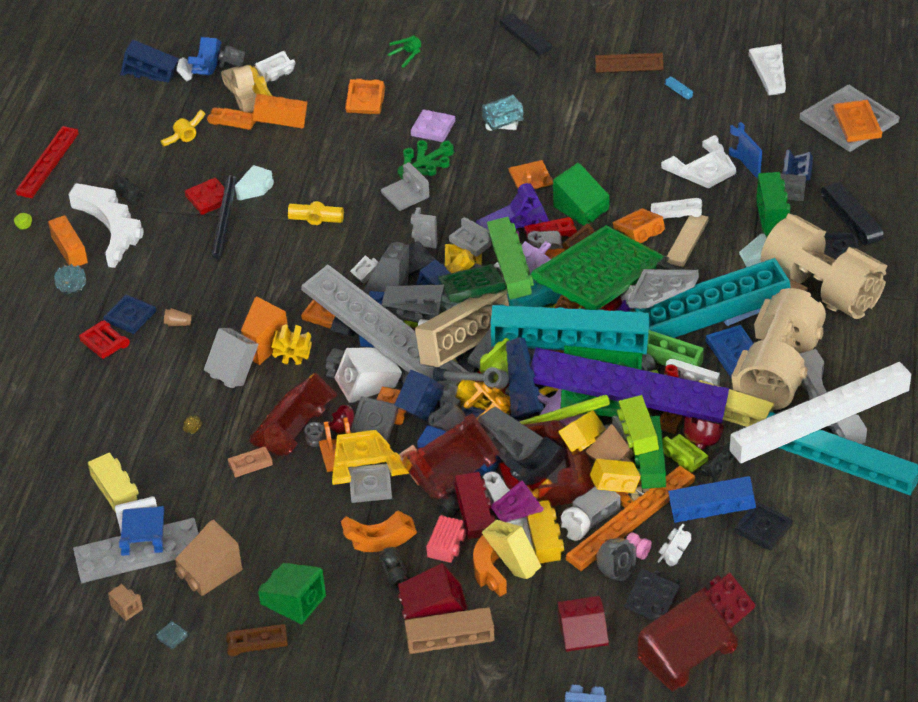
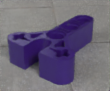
(522, 211)

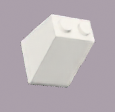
(365, 372)

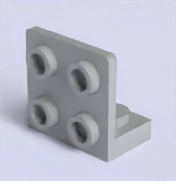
(408, 190)

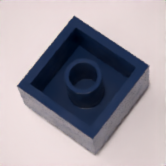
(419, 395)

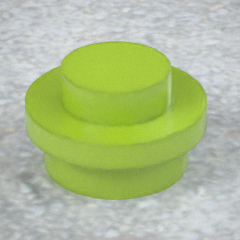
(23, 220)

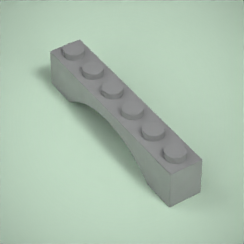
(848, 428)

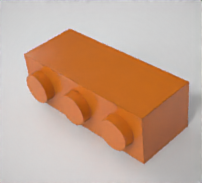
(279, 111)
(67, 241)

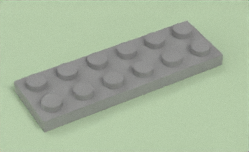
(105, 559)

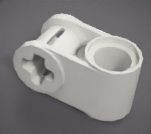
(494, 487)

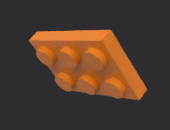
(857, 120)

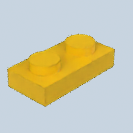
(462, 262)

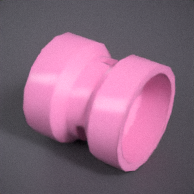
(641, 545)

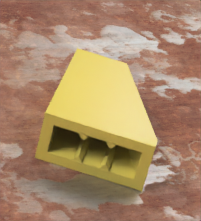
(513, 548)

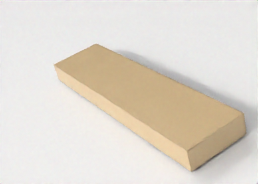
(687, 240)

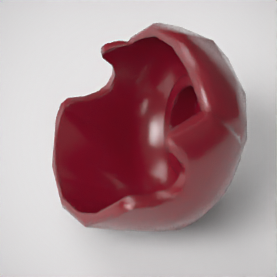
(337, 424)

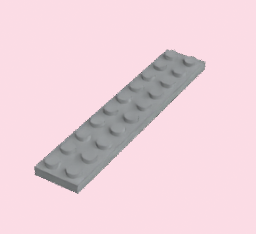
(372, 322)

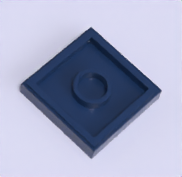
(129, 314)

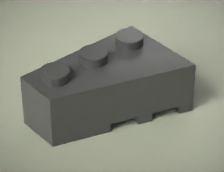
(413, 301)
(509, 435)

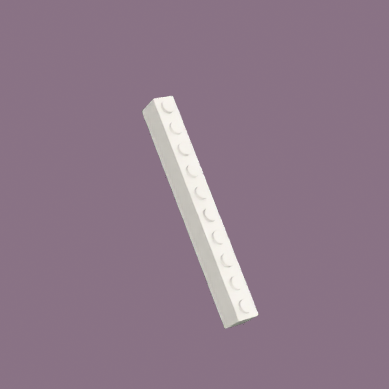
(819, 412)

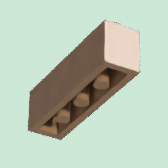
(449, 630)

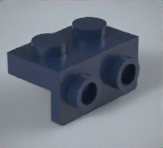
(798, 164)

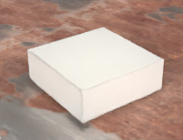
(184, 69)

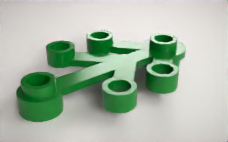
(446, 149)

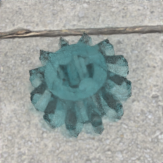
(70, 279)

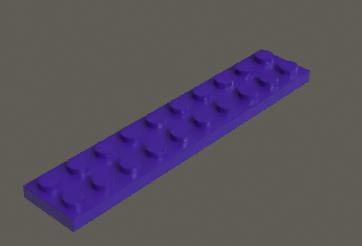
(622, 382)

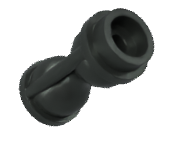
(448, 504)
(390, 559)

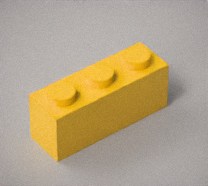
(582, 431)
(545, 534)

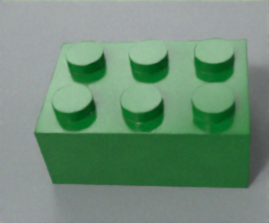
(771, 200)

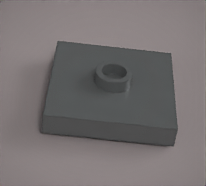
(374, 415)

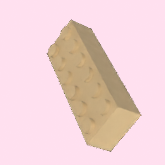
(457, 329)

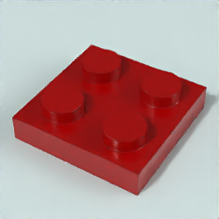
(206, 195)

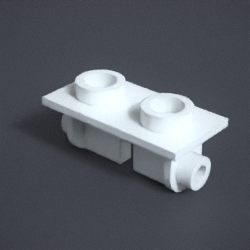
(669, 551)

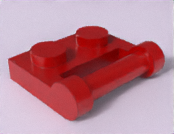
(100, 343)

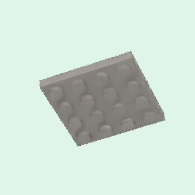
(823, 119)

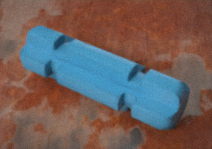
(679, 88)

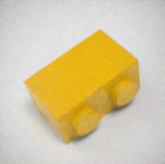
(615, 475)

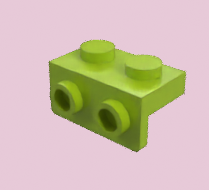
(684, 453)

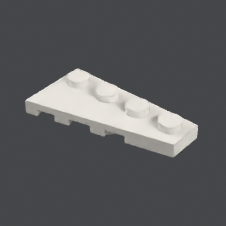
(769, 67)

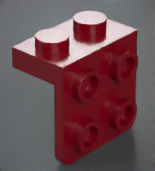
(729, 598)

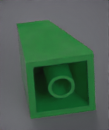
(579, 195)
(293, 591)

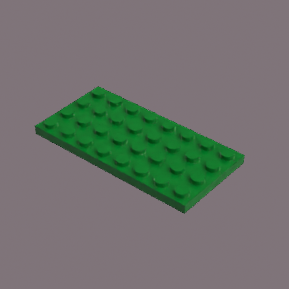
(597, 268)

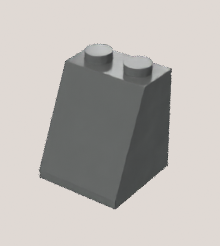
(391, 269)

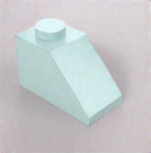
(254, 183)

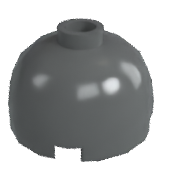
(616, 558)

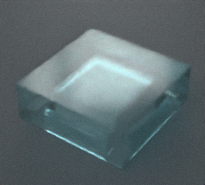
(171, 635)

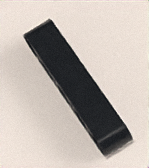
(852, 213)

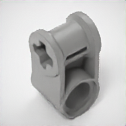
(552, 237)

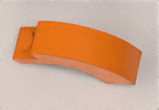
(377, 537)
(484, 570)

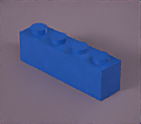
(712, 499)

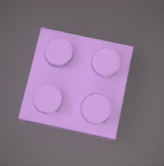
(433, 125)

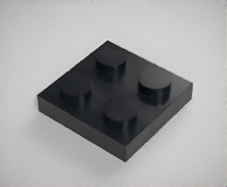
(763, 526)

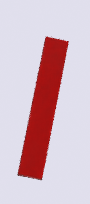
(47, 162)

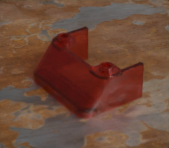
(292, 414)
(571, 481)

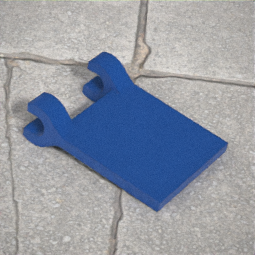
(747, 150)
(142, 526)

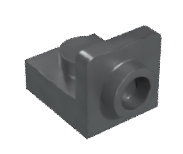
(232, 56)

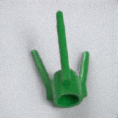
(411, 44)

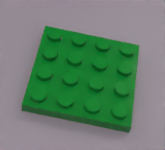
(622, 358)

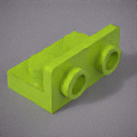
(495, 358)

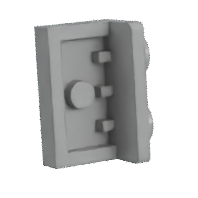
(424, 229)
(471, 237)

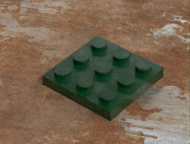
(472, 283)

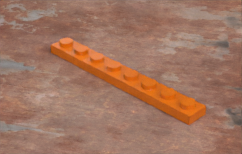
(629, 518)

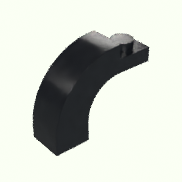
(539, 464)

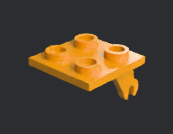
(495, 395)

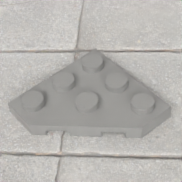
(660, 285)

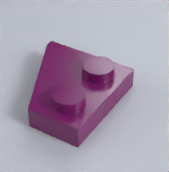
(516, 504)

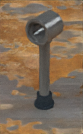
(487, 376)

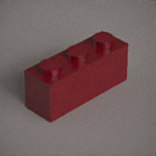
(473, 503)

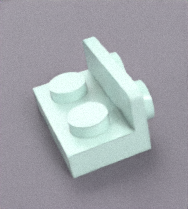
(752, 252)

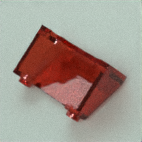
(452, 454)
(684, 639)

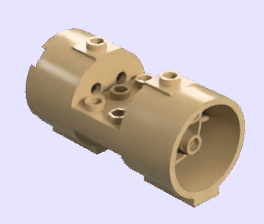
(849, 282)
(773, 367)

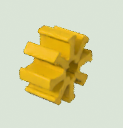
(291, 344)

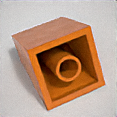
(261, 326)

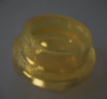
(192, 424)

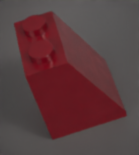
(431, 594)

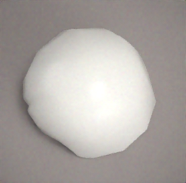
(575, 522)

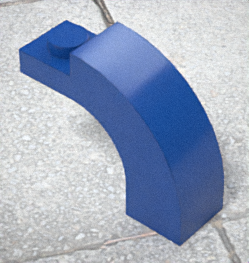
(207, 57)

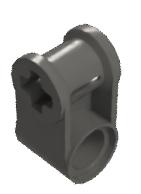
(446, 416)

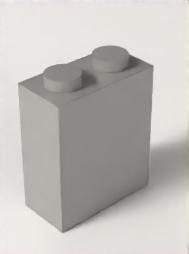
(230, 357)

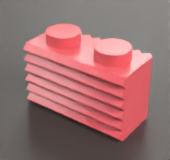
(446, 539)

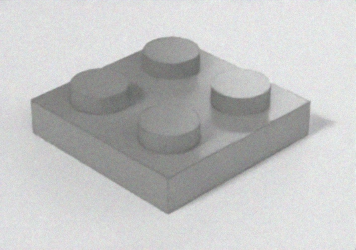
(370, 483)

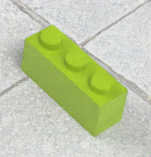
(637, 425)

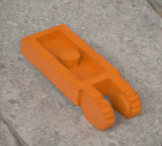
(231, 118)

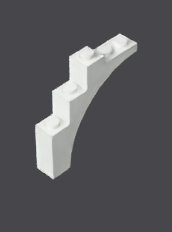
(105, 206)

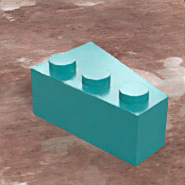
(540, 297)

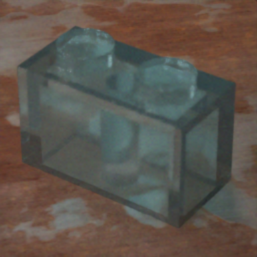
(502, 112)

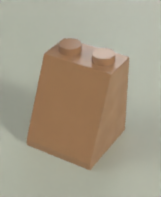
(209, 559)

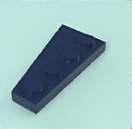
(521, 384)

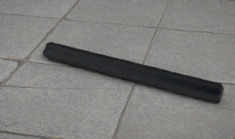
(224, 217)

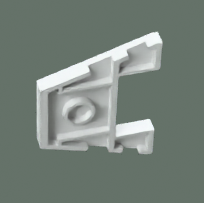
(706, 170)

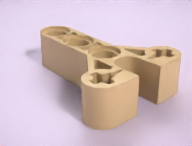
(240, 82)

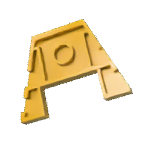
(363, 449)

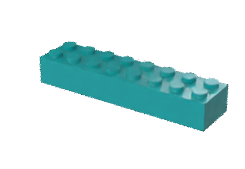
(717, 299)
(571, 327)

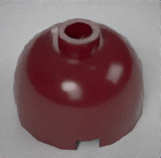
(702, 432)

